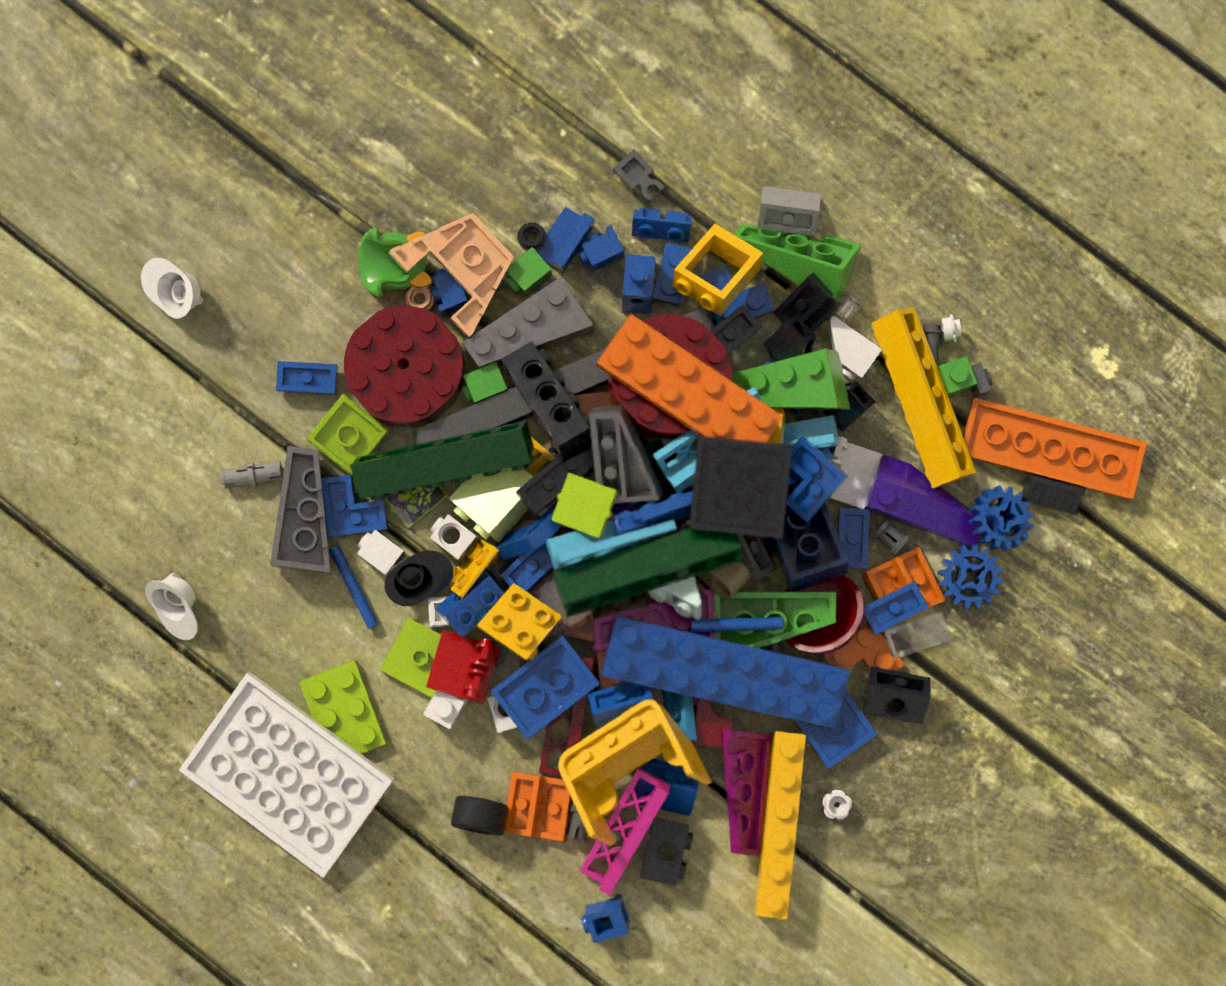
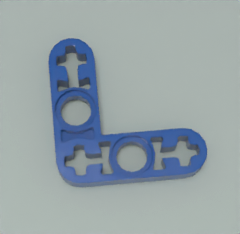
(528, 537)

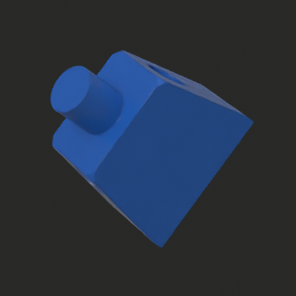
(638, 284)

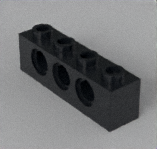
(567, 436)

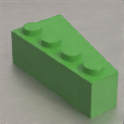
(799, 382)

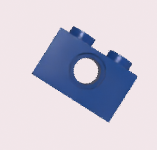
(467, 612)

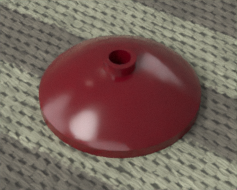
(849, 618)

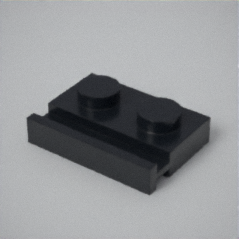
(809, 301)

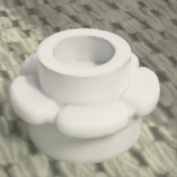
(951, 328)
(840, 812)

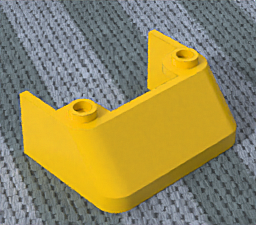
(618, 750)

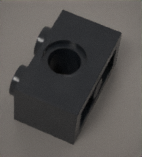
(897, 695)
(661, 870)

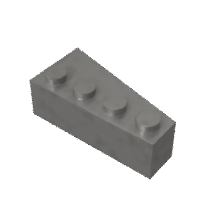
(544, 318)
(301, 524)

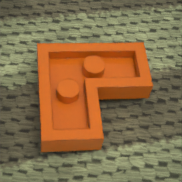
(865, 647)

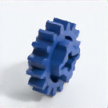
(990, 519)
(962, 566)

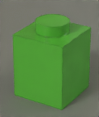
(527, 273)
(957, 376)
(483, 383)

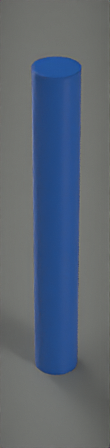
(353, 587)
(737, 624)

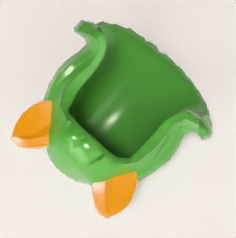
(381, 271)

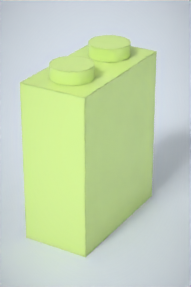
(492, 502)

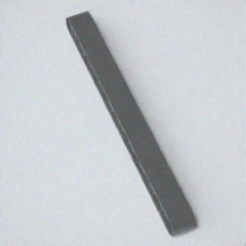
(511, 408)

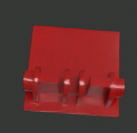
(463, 667)

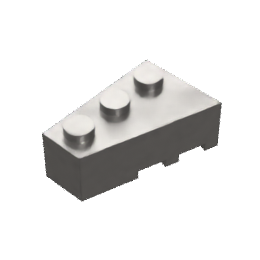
(620, 456)

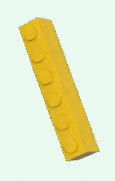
(923, 397)
(780, 825)

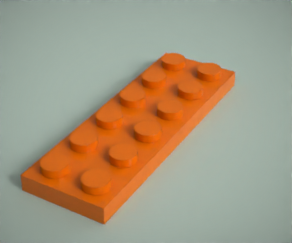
(685, 385)
(1053, 448)

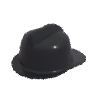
(418, 577)

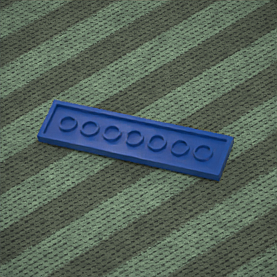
(725, 672)

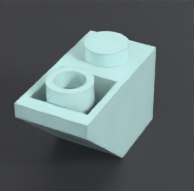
(682, 596)

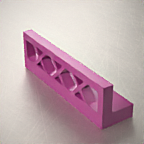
(634, 836)

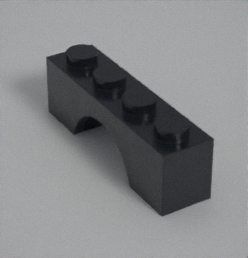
(796, 339)

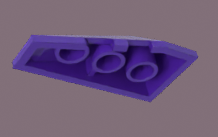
(908, 498)

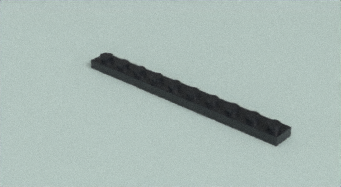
(549, 482)

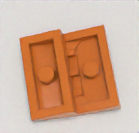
(902, 571)
(538, 807)

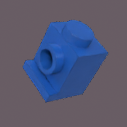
(601, 250)
(447, 291)
(610, 927)

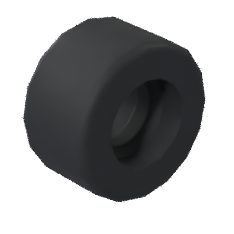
(479, 815)

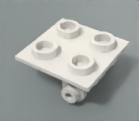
(860, 466)

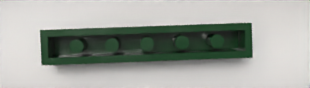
(443, 461)
(644, 568)

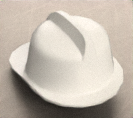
(170, 287)
(173, 604)

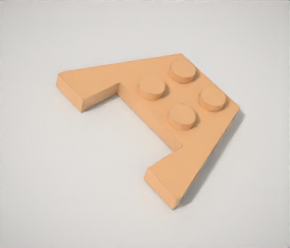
(469, 256)

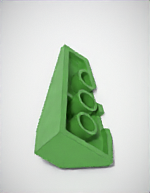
(801, 256)
(799, 610)

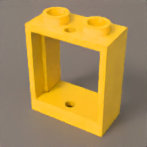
(729, 248)

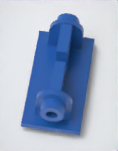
(674, 227)

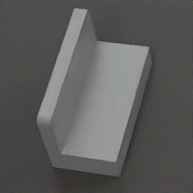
(789, 211)

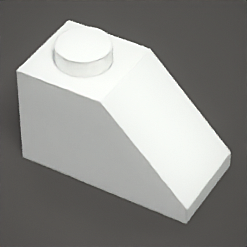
(854, 349)
(445, 709)

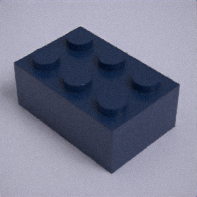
(809, 550)

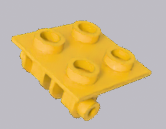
(479, 557)
(519, 622)

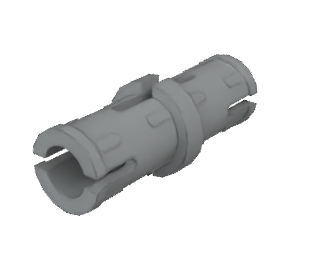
(252, 474)

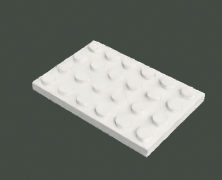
(286, 774)

